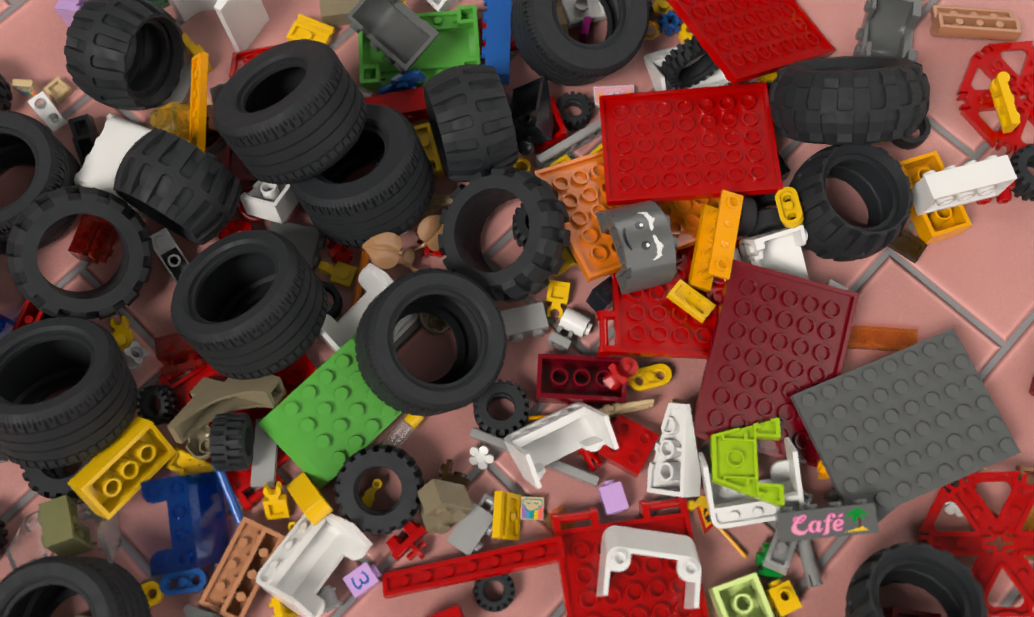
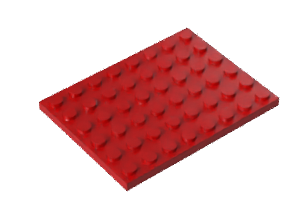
(752, 35)
(688, 144)

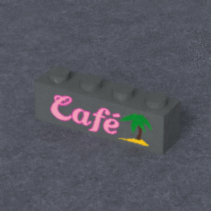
(826, 522)

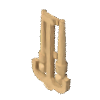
(629, 407)

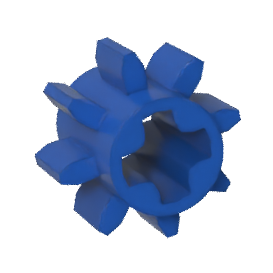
(669, 17)

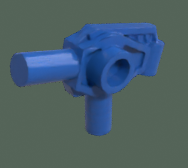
(403, 82)

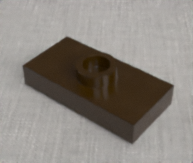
(908, 246)

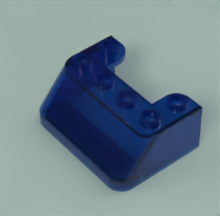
(195, 521)

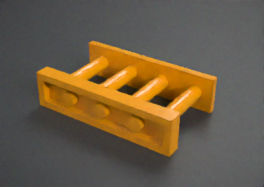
(715, 241)

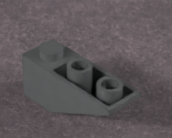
(169, 253)

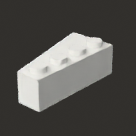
(269, 201)

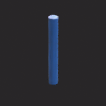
(230, 495)

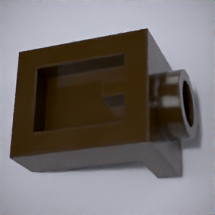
(457, 477)

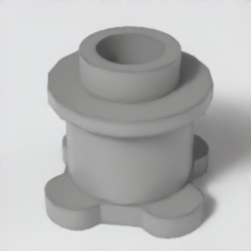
(134, 355)
(330, 598)

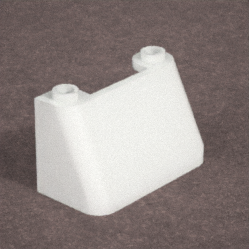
(777, 250)

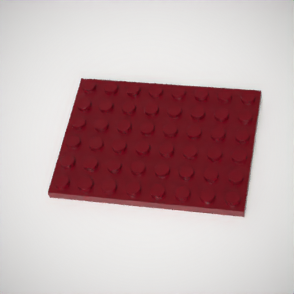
(766, 345)

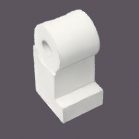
(47, 111)

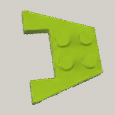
(736, 461)

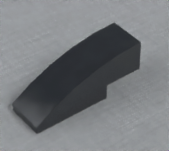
(84, 135)

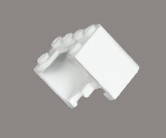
(106, 155)

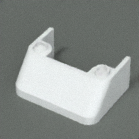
(558, 436)
(735, 509)
(621, 541)

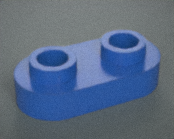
(185, 582)

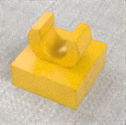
(280, 609)

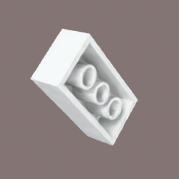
(962, 184)

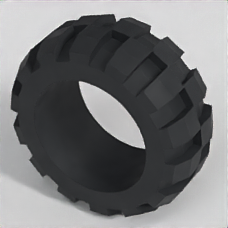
(545, 241)
(91, 304)

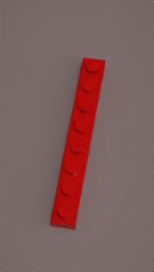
(474, 567)

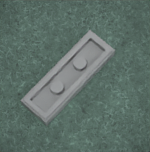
(264, 459)

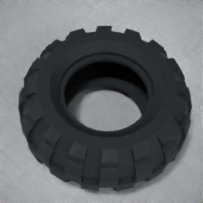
(849, 99)

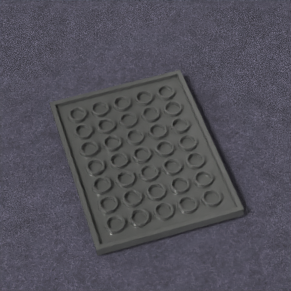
(905, 424)

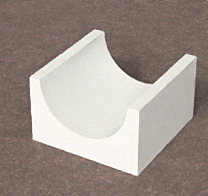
(240, 18)

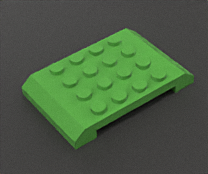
(454, 47)
(328, 417)

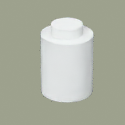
(576, 322)

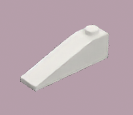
(676, 460)

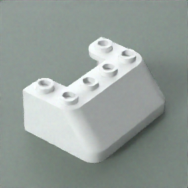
(374, 282)
(308, 559)

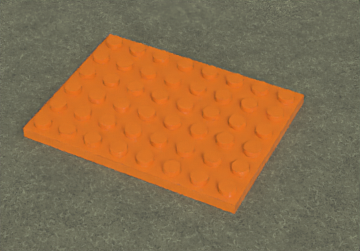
(583, 191)

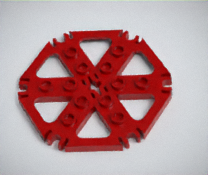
(982, 101)
(985, 523)

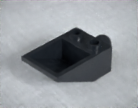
(532, 115)

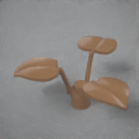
(386, 248)

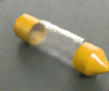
(402, 431)

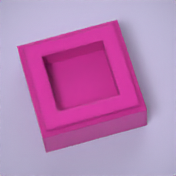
(585, 30)

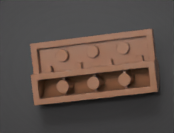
(974, 23)
(234, 579)

